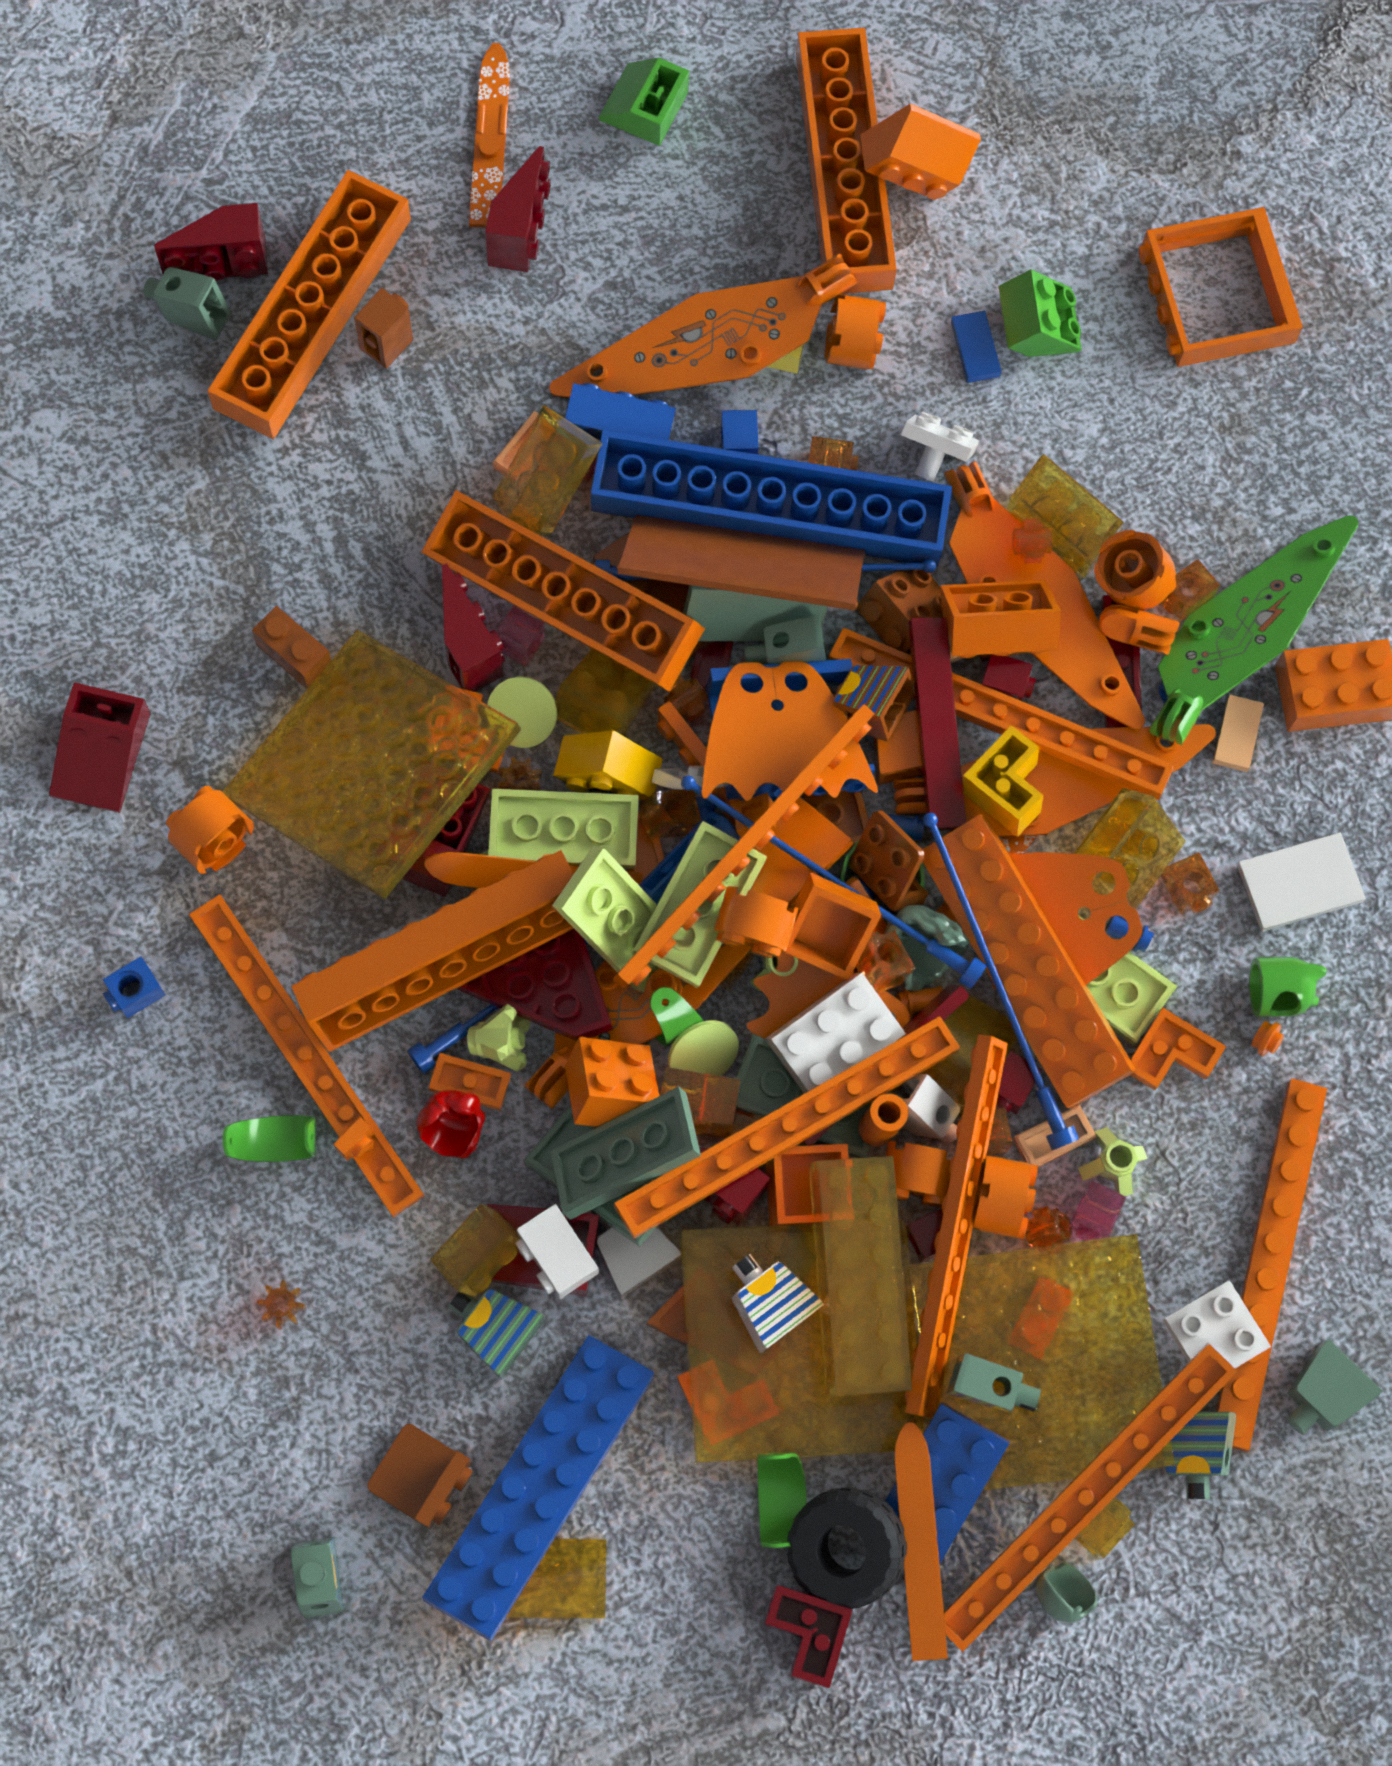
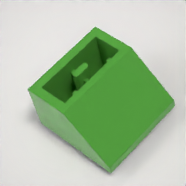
(647, 99)
(1039, 315)

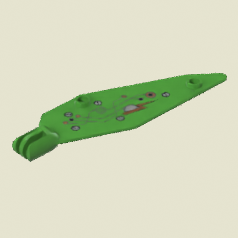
(1245, 626)

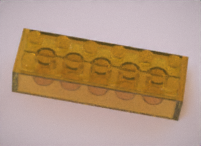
(860, 1276)

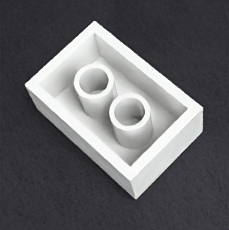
(835, 1033)

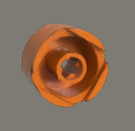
(853, 332)
(1135, 570)
(209, 830)
(756, 922)
(920, 1172)
(1005, 1197)

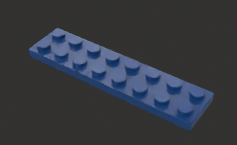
(538, 1488)

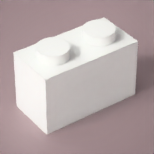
(556, 1252)

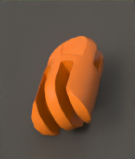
(1138, 628)

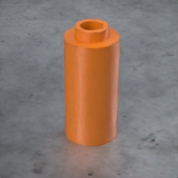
(883, 1120)

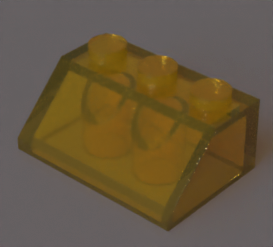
(545, 472)
(1073, 514)
(1137, 836)
(566, 1583)

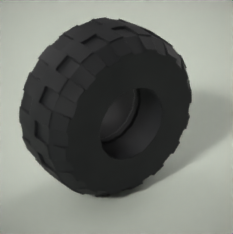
(877, 1526)

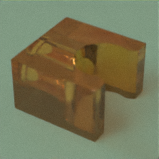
(710, 1099)

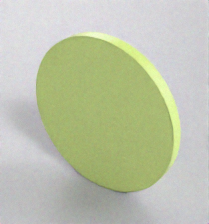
(527, 704)
(705, 1048)

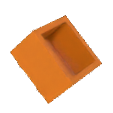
(832, 926)
(608, 1079)
(790, 1182)

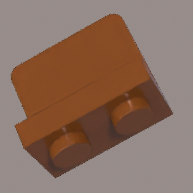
(898, 599)
(889, 862)
(420, 1476)

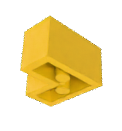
(606, 763)
(999, 784)

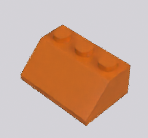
(919, 151)
(1000, 618)

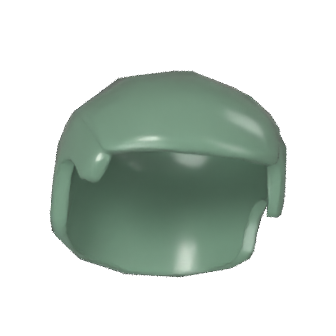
(1065, 1593)

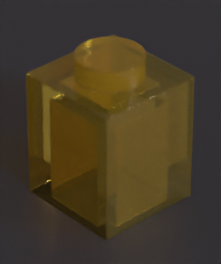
(1106, 1529)

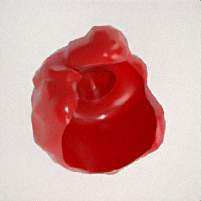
(451, 1123)

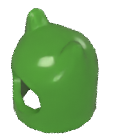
(1283, 986)

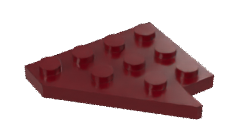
(549, 987)

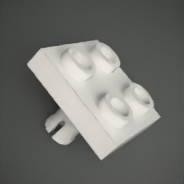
(938, 441)
(1220, 1321)

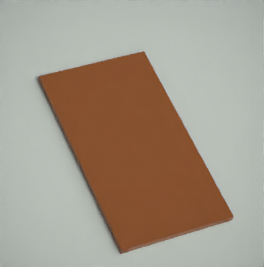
(743, 562)

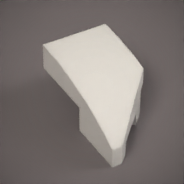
(672, 777)

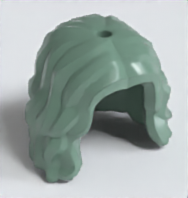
(931, 925)

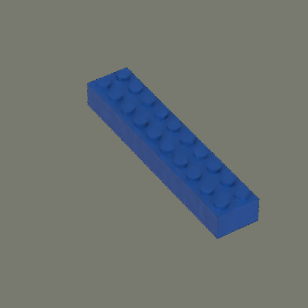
(770, 496)

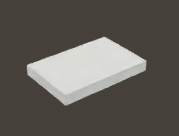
(1301, 882)

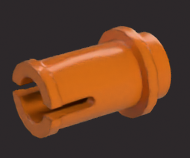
(917, 1000)

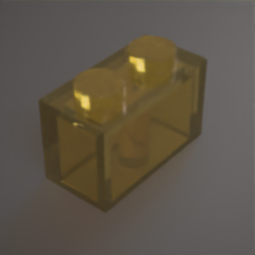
(477, 1251)

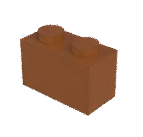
(384, 327)
(291, 646)

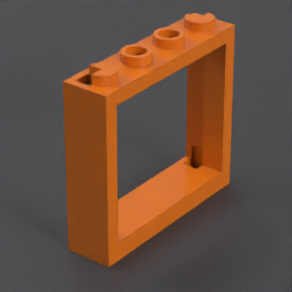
(1270, 267)

